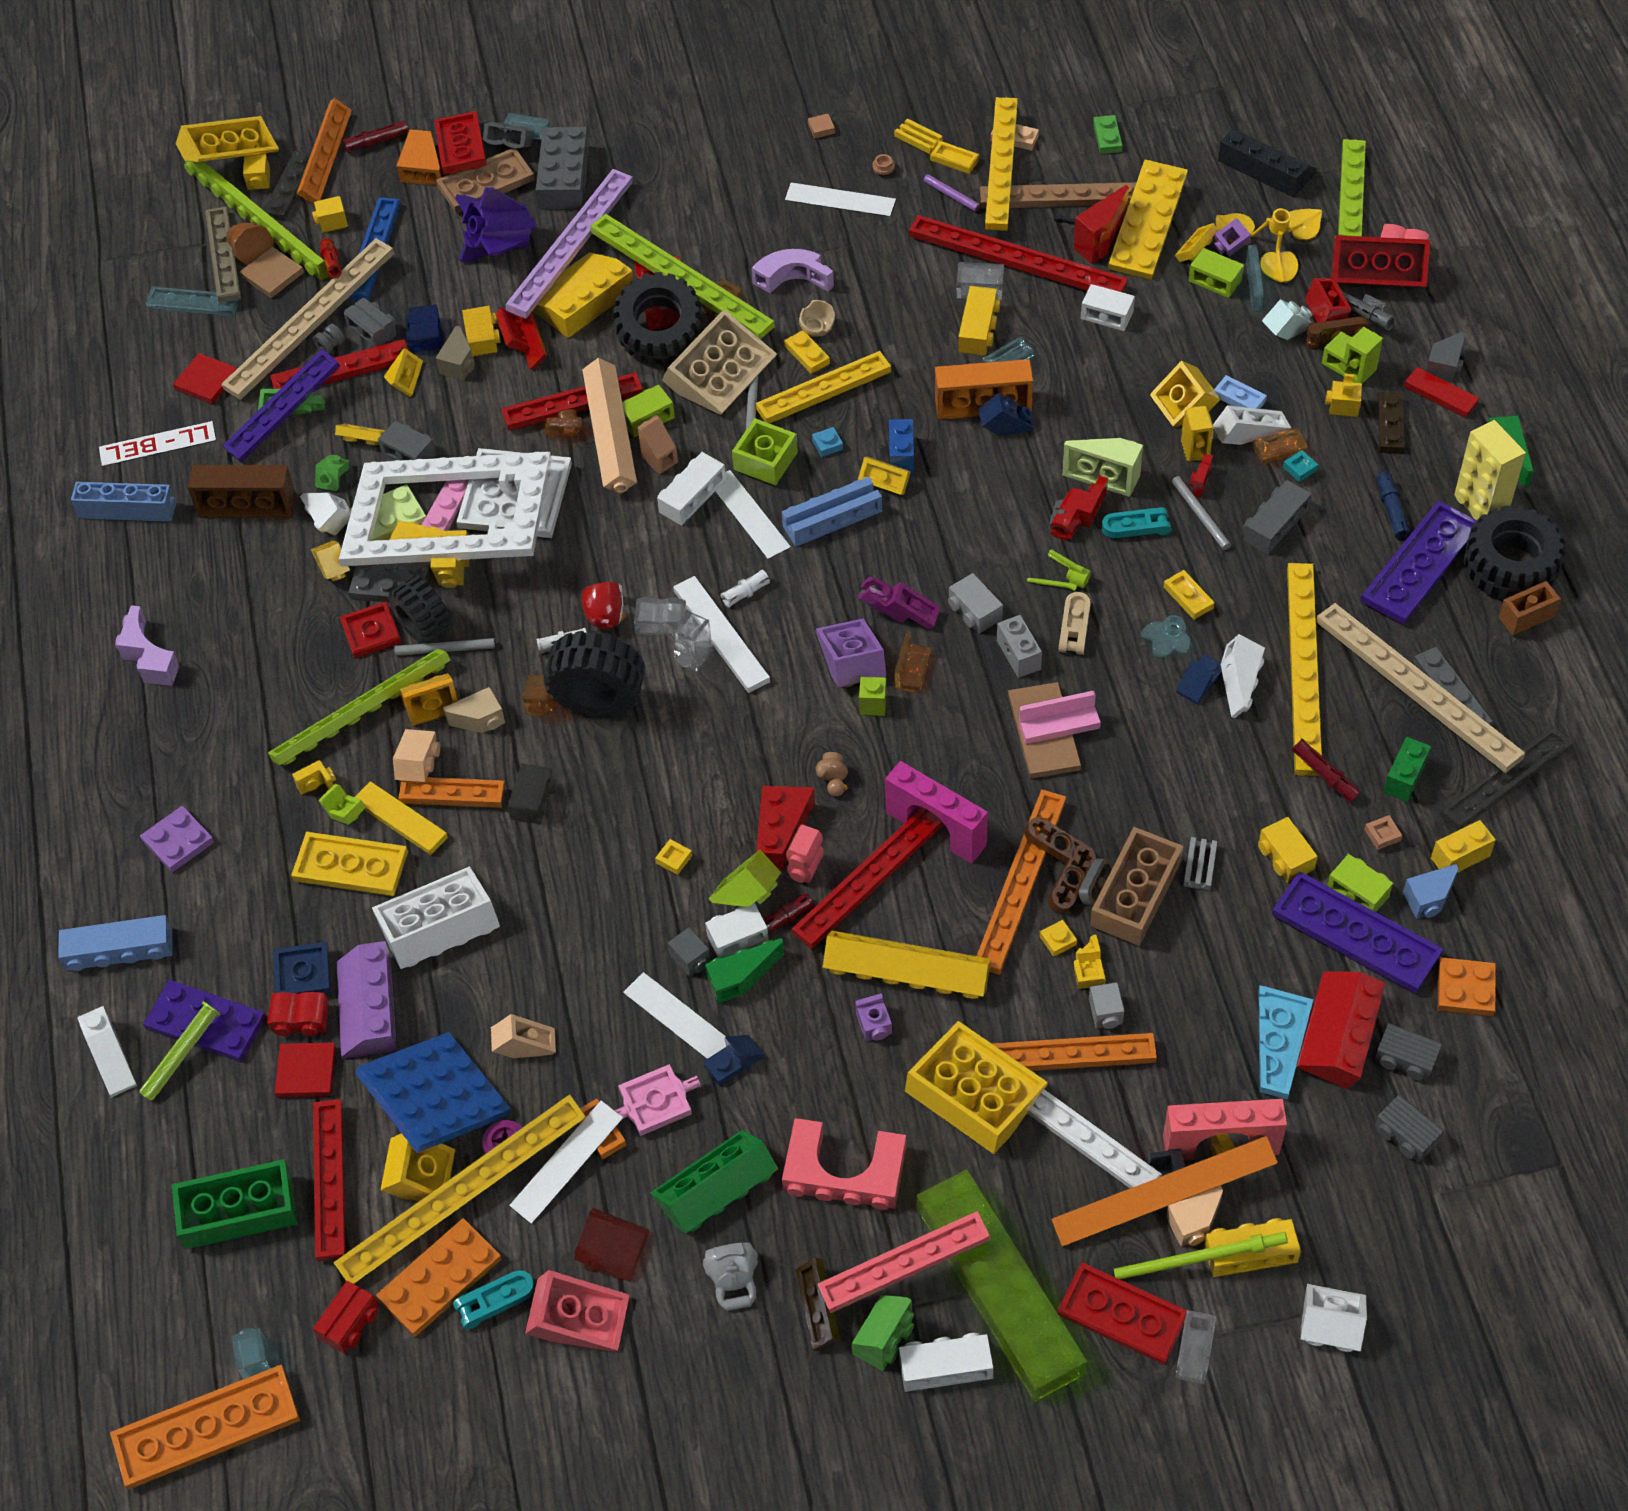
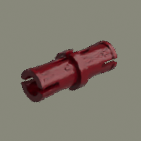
(788, 912)

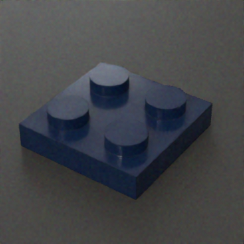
(302, 969)

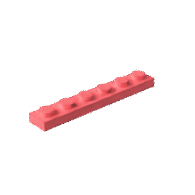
(904, 1261)

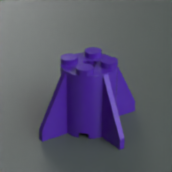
(493, 224)

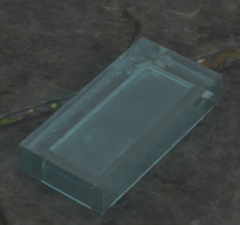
(532, 122)

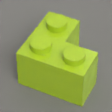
(1354, 354)

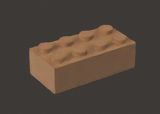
(1136, 886)

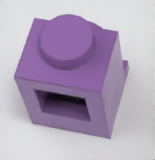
(1234, 231)
(873, 1018)

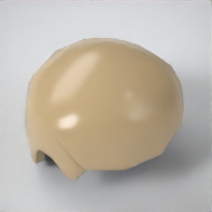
(817, 318)

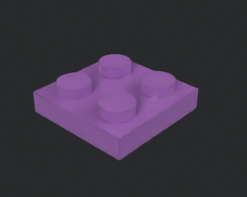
(177, 839)

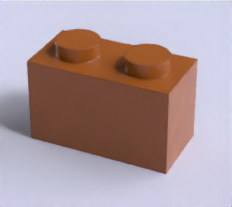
(1529, 608)

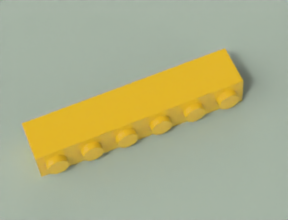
(907, 964)

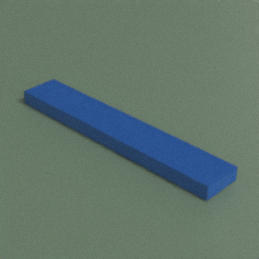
(380, 228)

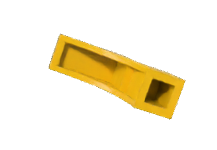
(450, 571)

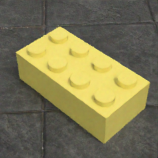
(1489, 470)

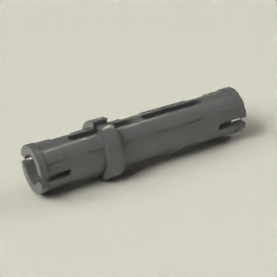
(1383, 319)

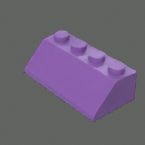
(366, 1001)

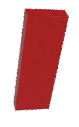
(1441, 392)

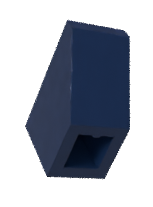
(1005, 416)

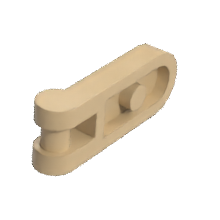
(1075, 623)

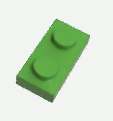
(1107, 134)

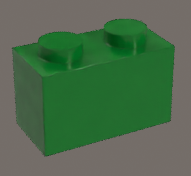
(1406, 769)

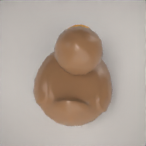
(833, 770)

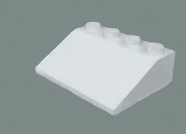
(436, 917)

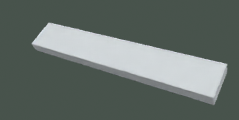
(723, 635)
(1091, 1141)

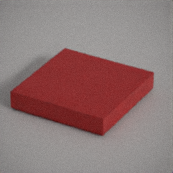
(204, 378)
(370, 629)
(305, 1070)

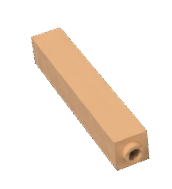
(609, 426)

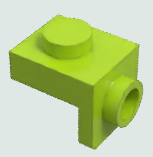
(341, 806)

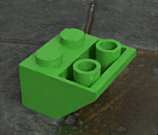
(883, 1331)

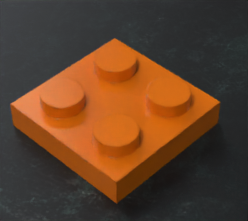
(1466, 986)

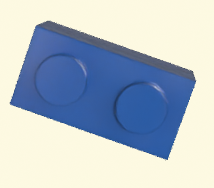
(901, 444)

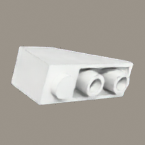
(1239, 670)

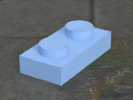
(1239, 394)

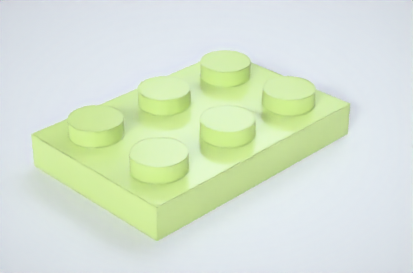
(396, 506)

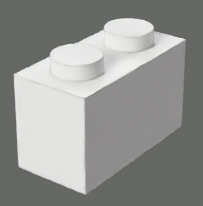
(1107, 307)
(736, 931)

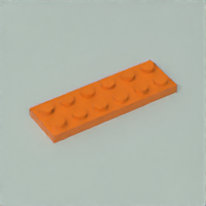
(204, 1427)

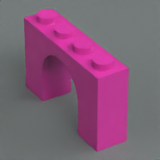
(911, 790)

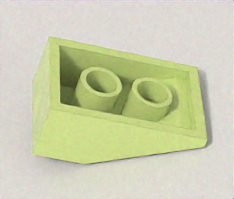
(1110, 458)

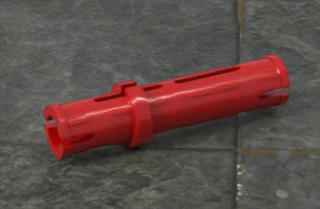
(330, 257)

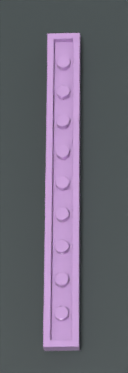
(568, 244)

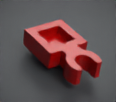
(1199, 478)

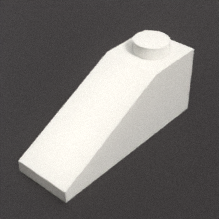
(1245, 424)
(107, 1051)

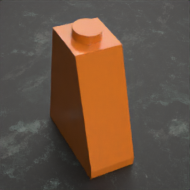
(419, 159)

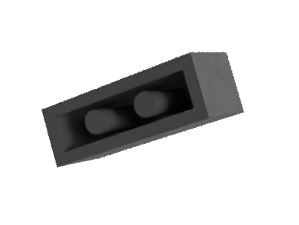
(1276, 516)

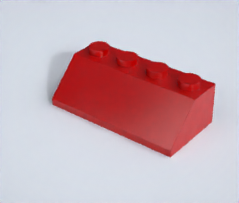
(1341, 1027)

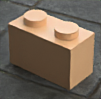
(415, 755)

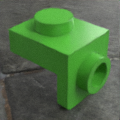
(329, 472)

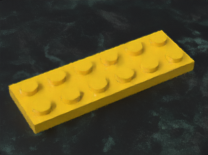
(1147, 219)

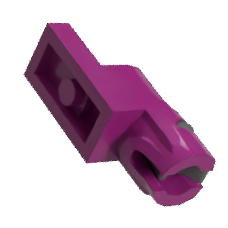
(899, 602)

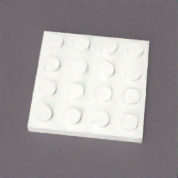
(488, 504)

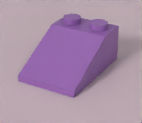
(851, 652)

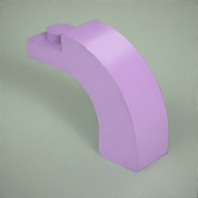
(791, 264)

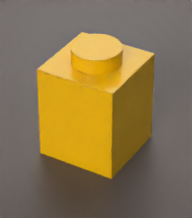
(256, 171)
(330, 214)

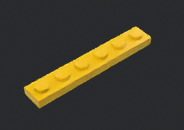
(823, 387)

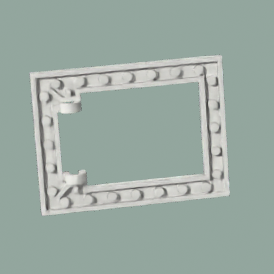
(517, 538)

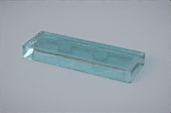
(1254, 278)

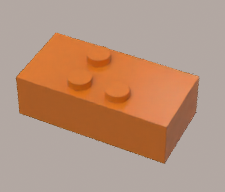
(966, 387)

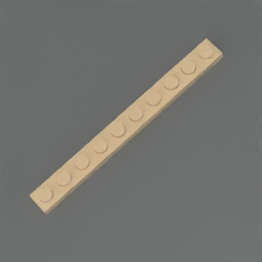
(307, 319)
(1421, 688)

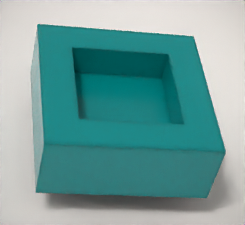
(1300, 466)

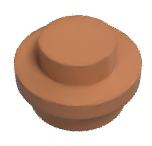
(883, 164)

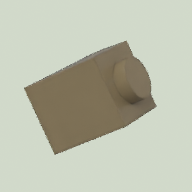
(455, 356)

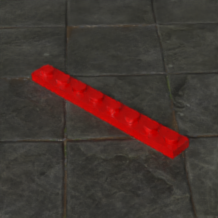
(867, 877)

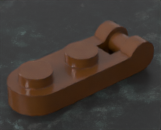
(1325, 332)

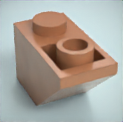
(657, 445)

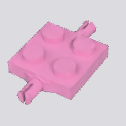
(656, 1099)

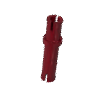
(381, 134)
(1329, 773)

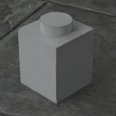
(1106, 1005)

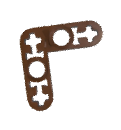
(1070, 857)

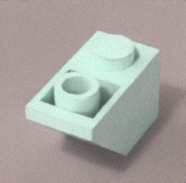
(1288, 319)

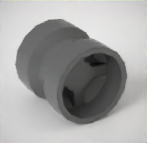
(329, 338)

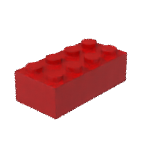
(1380, 261)

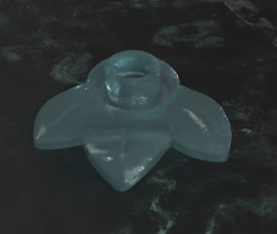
(1167, 639)

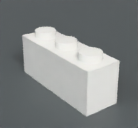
(691, 488)
(945, 1362)

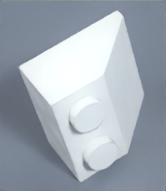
(1333, 1318)

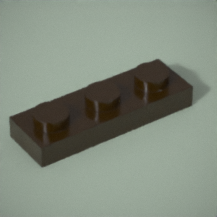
(1390, 422)
(820, 1322)

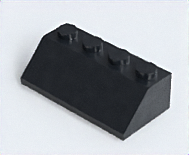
(1264, 163)

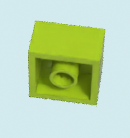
(764, 451)

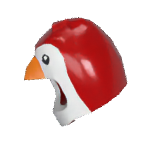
(603, 605)

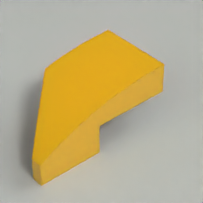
(1088, 965)

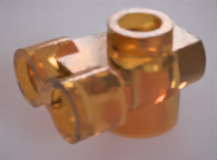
(565, 424)

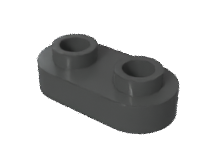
(1095, 881)

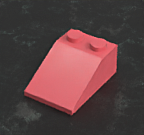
(577, 1312)

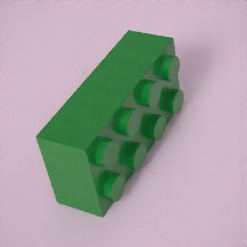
(234, 1204)

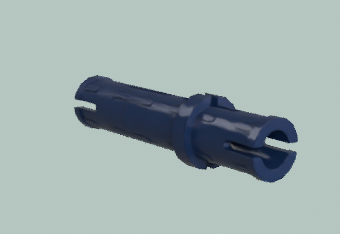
(1390, 498)

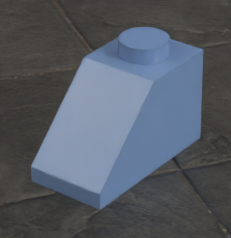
(1429, 891)

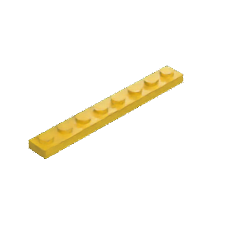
(1001, 164)

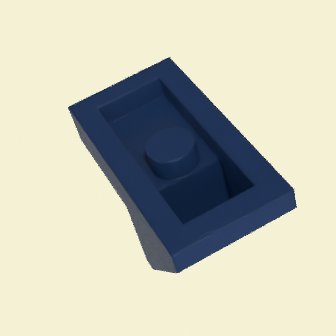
(1199, 678)
(733, 1059)

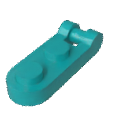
(1136, 523)
(494, 1298)

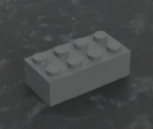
(562, 168)

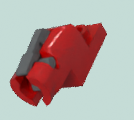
(1077, 509)

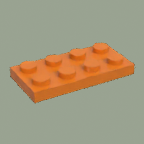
(438, 1277)

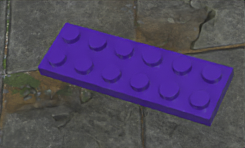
(1419, 563)
(1357, 932)

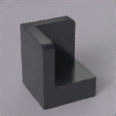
(1166, 1161)

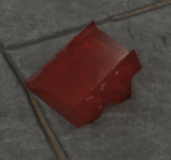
(610, 1245)

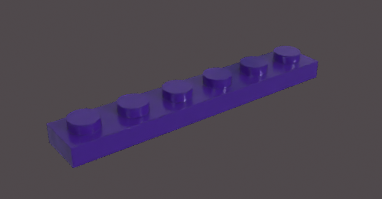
(281, 405)

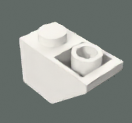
(327, 511)

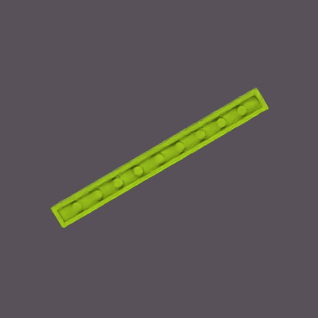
(249, 210)
(660, 261)

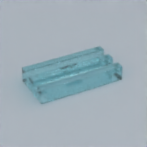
(1023, 353)

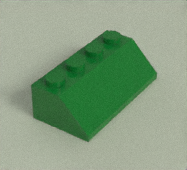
(715, 1181)

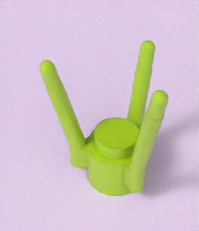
(1076, 574)

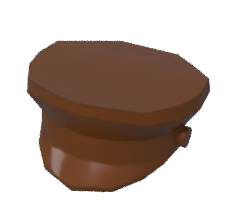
(249, 241)

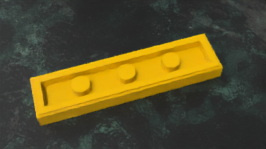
(401, 818)

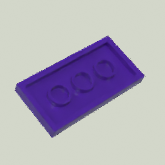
(226, 1035)

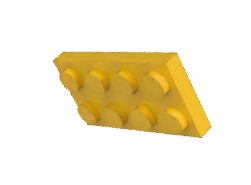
(349, 863)

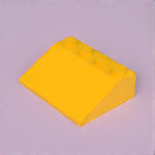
(583, 292)
(974, 1086)

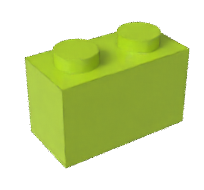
(1216, 272)
(646, 406)
(1360, 883)

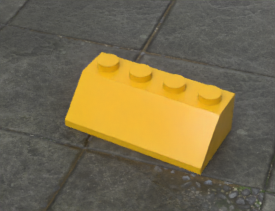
(225, 139)

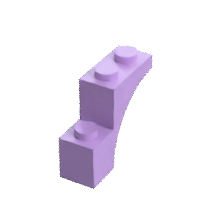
(153, 663)

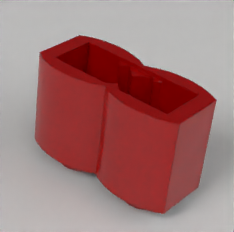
(298, 1013)

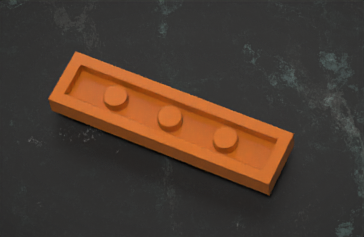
(453, 792)

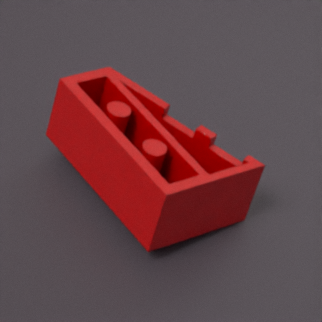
(780, 817)

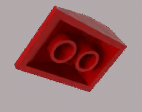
(1100, 225)

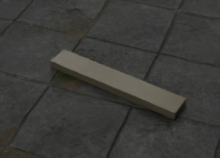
(222, 255)

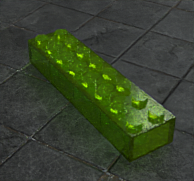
(1006, 1291)

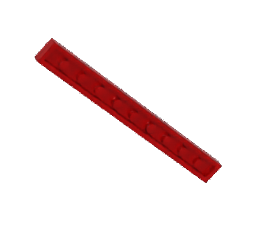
(1014, 255)

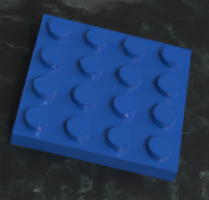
(432, 1092)

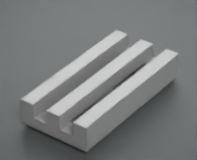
(1203, 844)

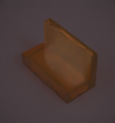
(911, 665)

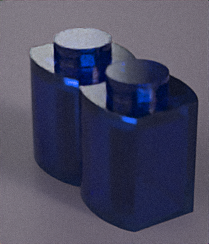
(424, 328)

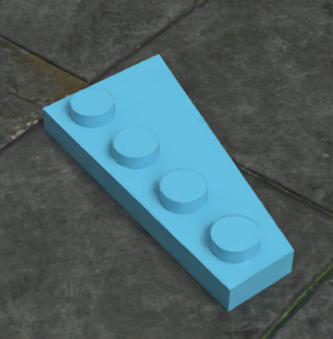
(1281, 1034)

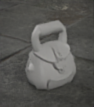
(732, 1269)

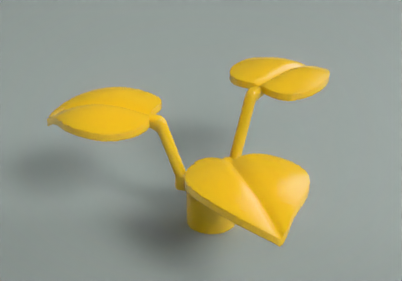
(1302, 224)

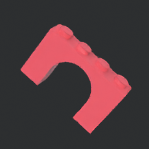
(1193, 1123)
(873, 1187)

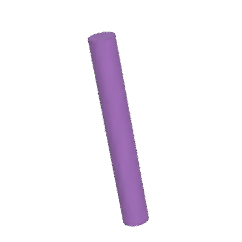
(952, 193)

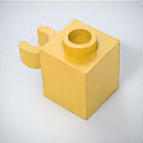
(1344, 397)

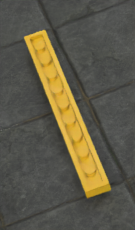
(1303, 661)
(459, 1190)

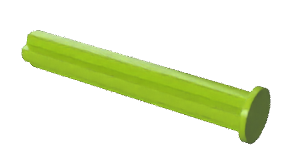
(179, 1051)

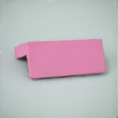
(1058, 717)

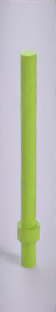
(1256, 1243)

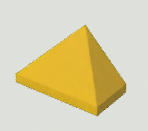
(404, 372)

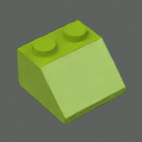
(748, 882)

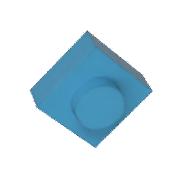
(827, 442)

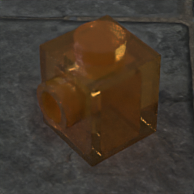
(536, 697)

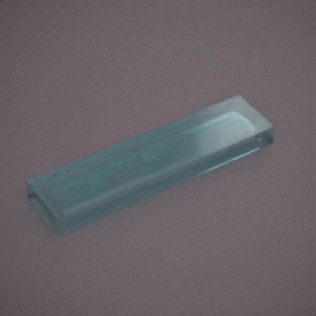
(189, 301)

